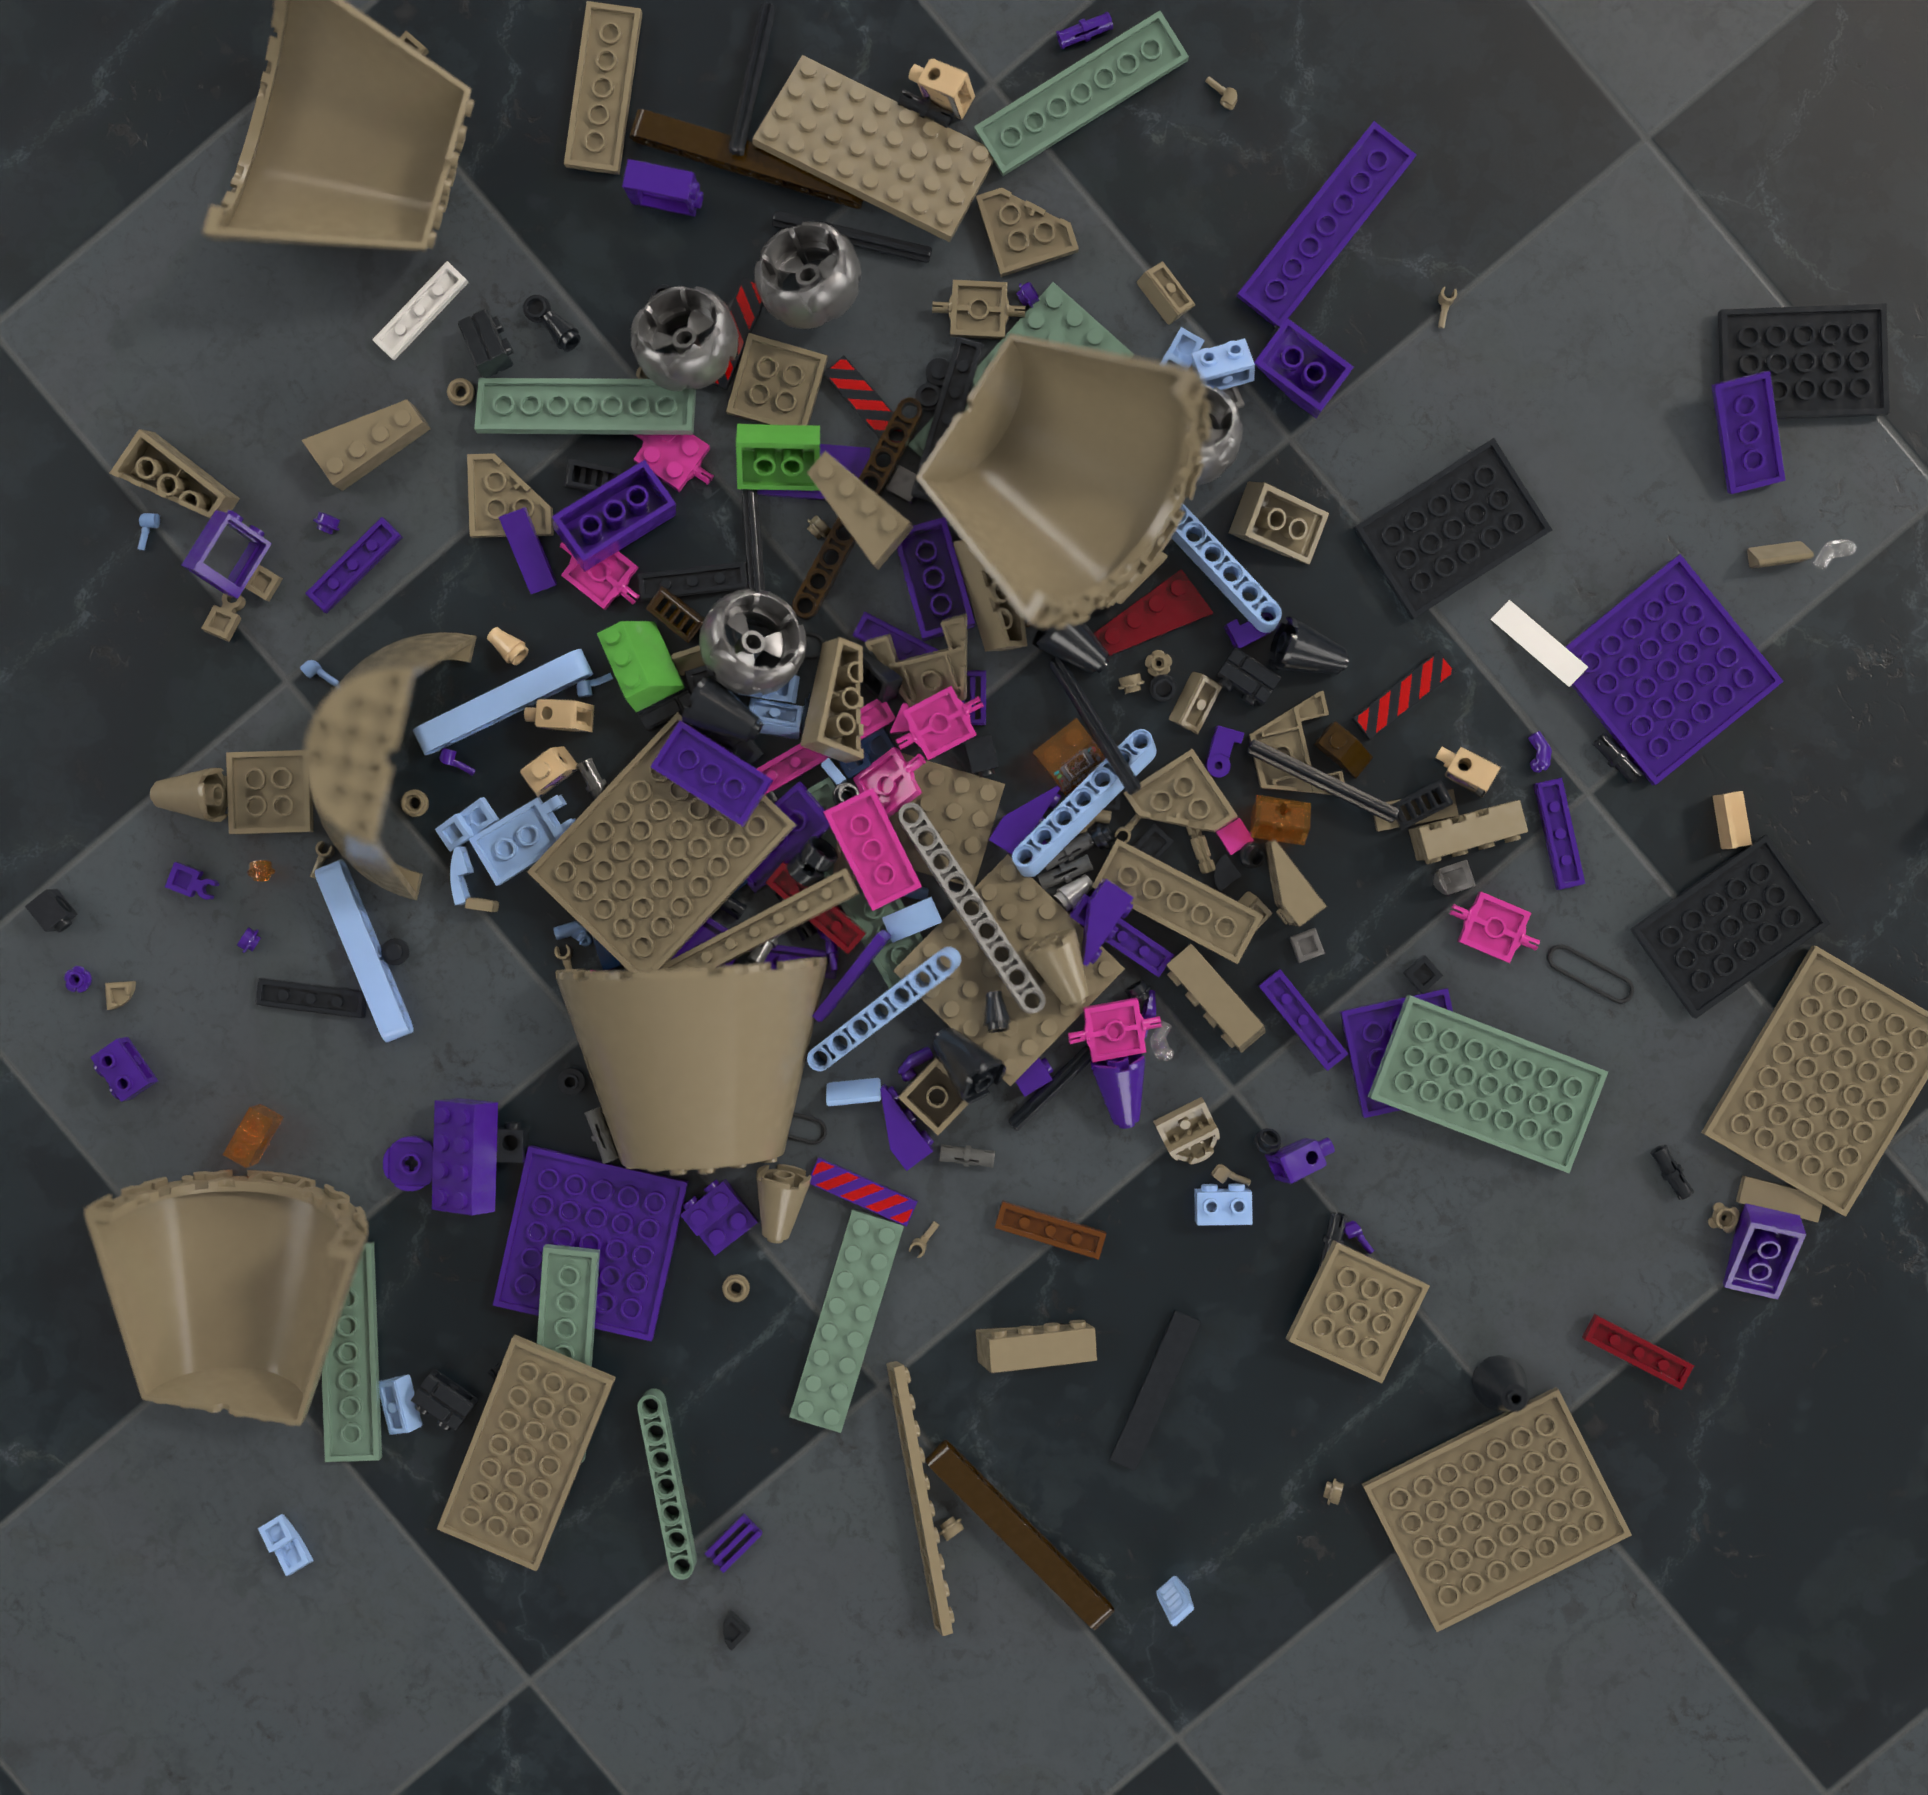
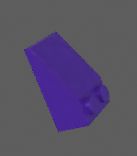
(1303, 367)
(1763, 1251)

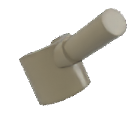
(1229, 94)
(1445, 303)
(1129, 827)
(321, 857)
(567, 958)
(1221, 1173)
(924, 1239)

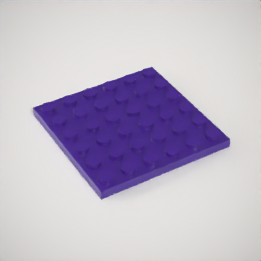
(1669, 670)
(600, 1207)

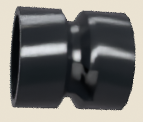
(812, 862)

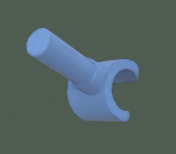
(147, 521)
(312, 667)
(584, 687)

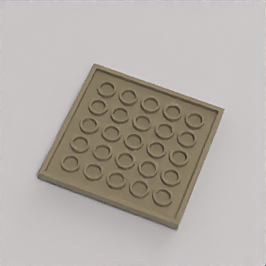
(1024, 916)

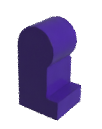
(1246, 633)
(1218, 756)

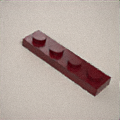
(832, 923)
(1638, 1351)

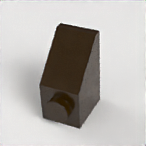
(1343, 749)

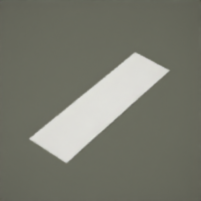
(1539, 643)

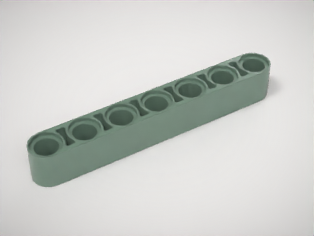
(667, 1496)

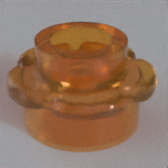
(260, 870)

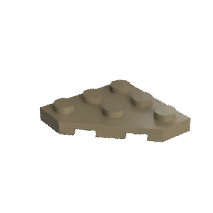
(1023, 232)
(498, 491)
(1183, 796)

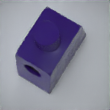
(1299, 1159)

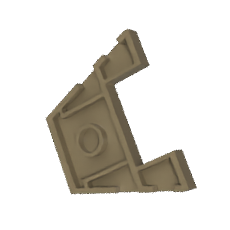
(931, 671)
(1287, 736)

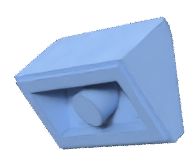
(778, 717)
(853, 1091)
(397, 1405)

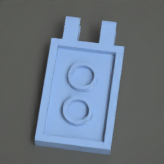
(520, 838)

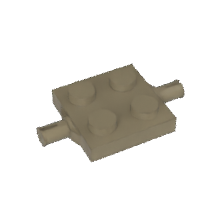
(978, 309)

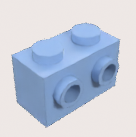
(1224, 365)
(1223, 1205)

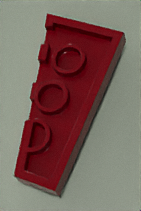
(1158, 612)

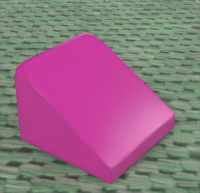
(901, 724)

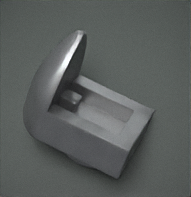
(1454, 878)

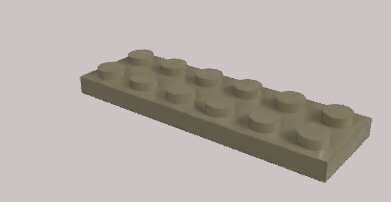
(603, 88)
(1181, 901)

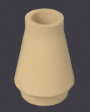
(508, 646)

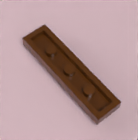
(1050, 1229)

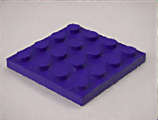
(1367, 1037)

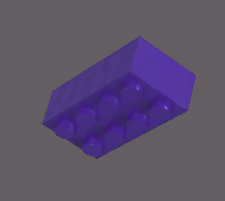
(614, 515)
(933, 577)
(464, 1156)

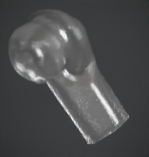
(1832, 550)
(1159, 1043)

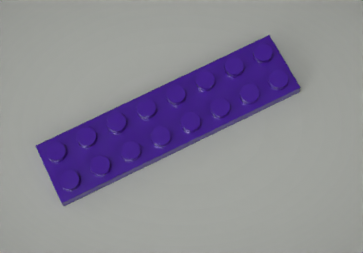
(1326, 225)

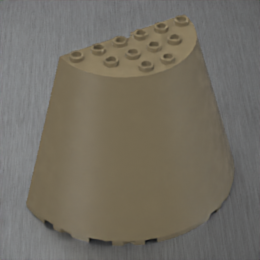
(344, 138)
(1069, 472)
(351, 747)
(696, 1058)
(229, 1286)

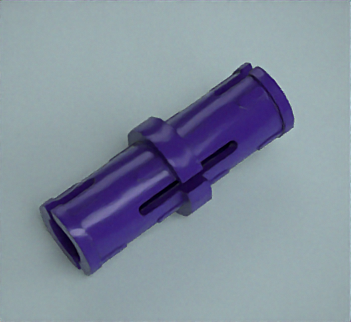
(1084, 30)

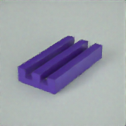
(972, 673)
(717, 1559)

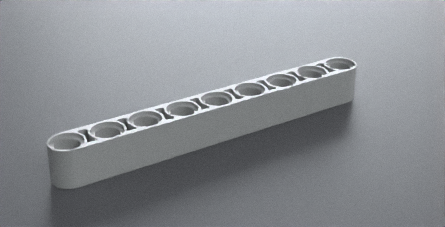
(968, 894)

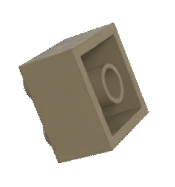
(933, 1097)

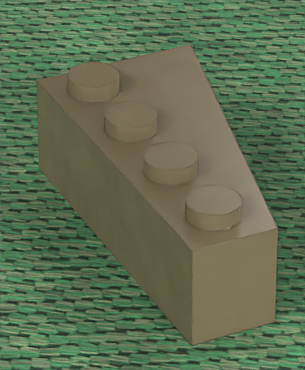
(365, 443)
(170, 474)
(866, 516)
(996, 616)
(835, 703)
(1468, 831)
(1216, 998)
(1036, 1346)

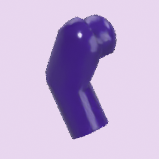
(1543, 753)
(912, 1061)

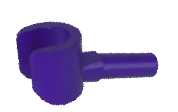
(448, 757)
(1353, 1230)

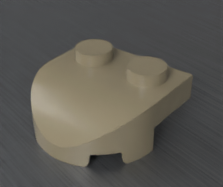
(1189, 1132)

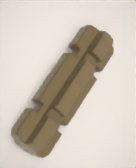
(1201, 850)

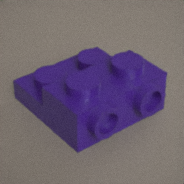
(718, 1216)

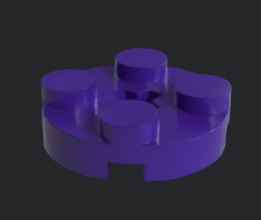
(399, 1173)

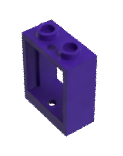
(662, 188)
(246, 564)

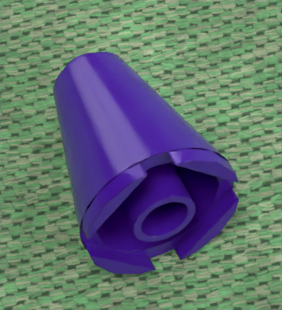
(1121, 1087)

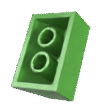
(776, 456)
(640, 662)

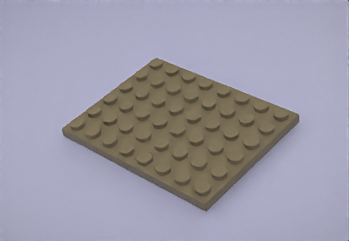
(653, 861)
(1826, 1081)
(1496, 1509)

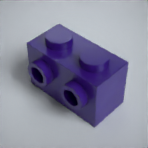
(123, 1069)

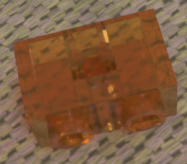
(1280, 820)
(253, 1135)

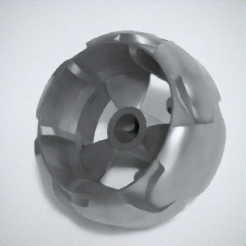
(818, 298)
(695, 363)
(1225, 437)
(735, 664)

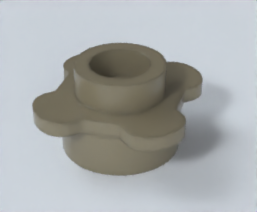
(1729, 1223)

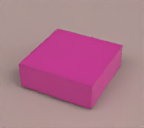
(1234, 836)

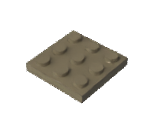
(776, 382)
(268, 792)

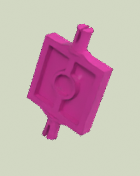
(674, 458)
(604, 580)
(939, 723)
(891, 779)
(1494, 927)
(1114, 1029)

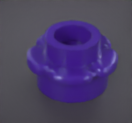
(1027, 294)
(327, 522)
(249, 940)
(84, 976)

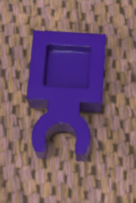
(188, 881)

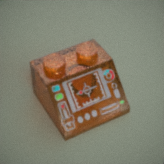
(1069, 756)

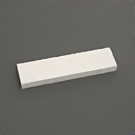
(420, 310)

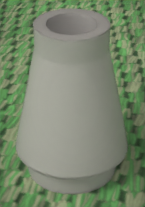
(1071, 893)

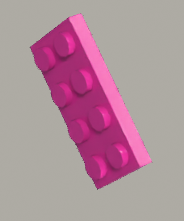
(872, 849)

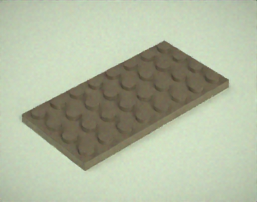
(874, 148)
(526, 1452)

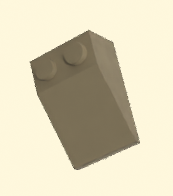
(1278, 522)
(1290, 889)

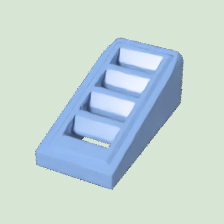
(1175, 1600)

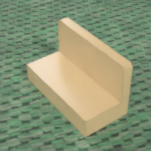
(1732, 820)

